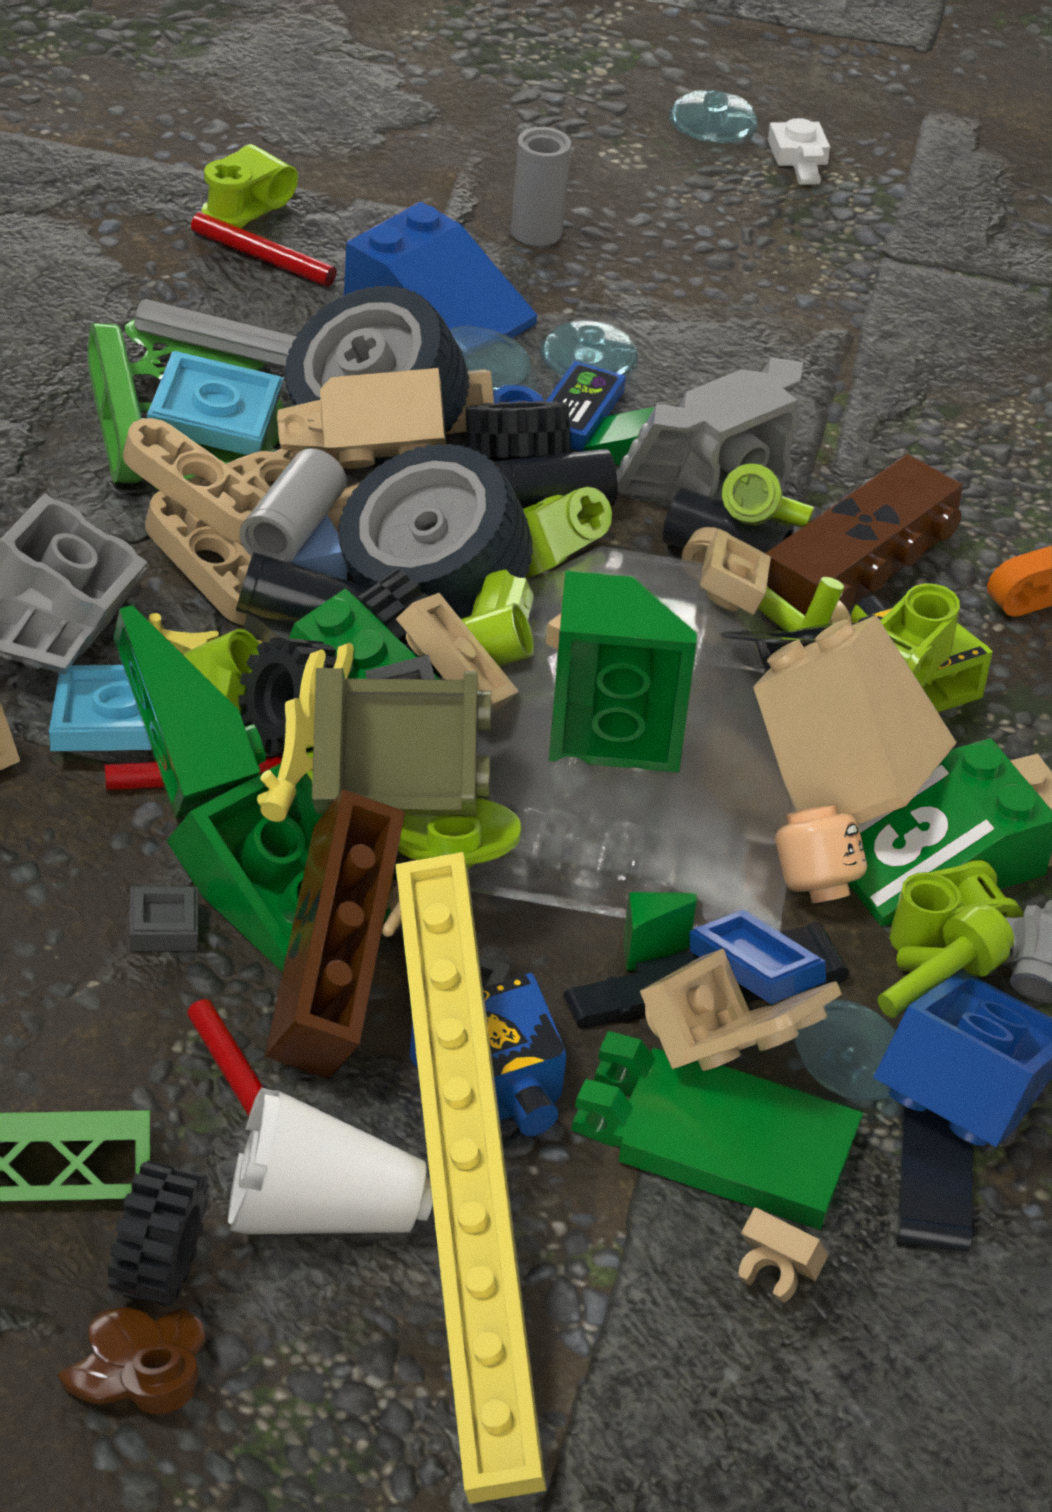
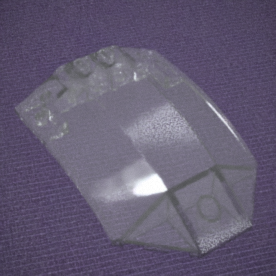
(625, 830)

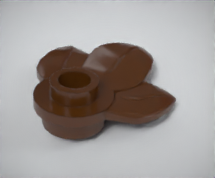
(139, 1360)

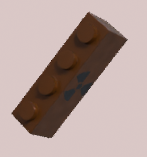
(868, 534)
(335, 935)

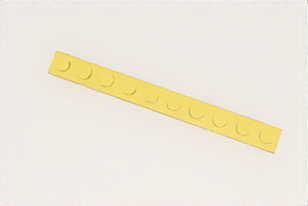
(469, 1185)

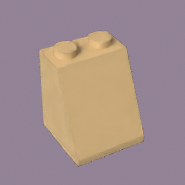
(850, 721)

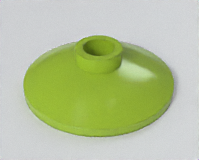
(479, 837)

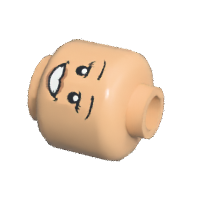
(820, 852)

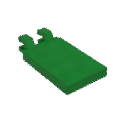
(718, 1130)

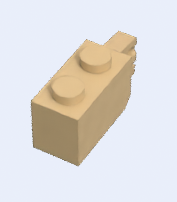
(368, 417)

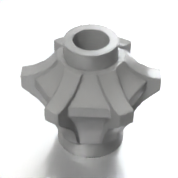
(1033, 953)

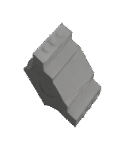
(713, 432)
(60, 585)

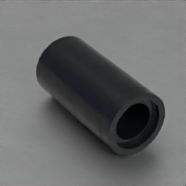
(560, 474)
(695, 511)
(286, 590)

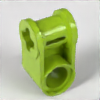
(247, 185)
(565, 525)
(924, 627)
(936, 896)

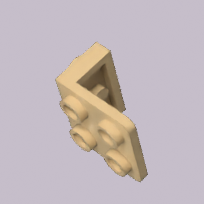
(706, 1018)

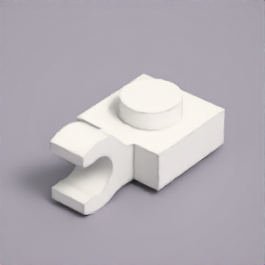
(800, 145)

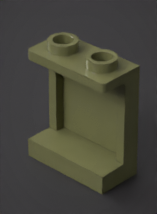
(401, 742)

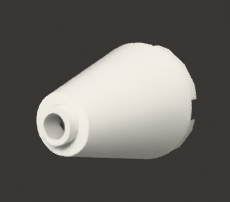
(321, 1175)

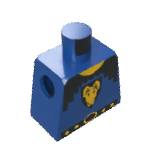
(524, 1053)

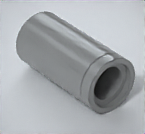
(540, 186)
(294, 505)

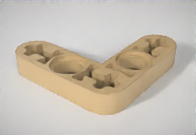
(166, 455)
(170, 523)

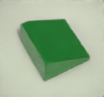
(618, 432)
(657, 925)

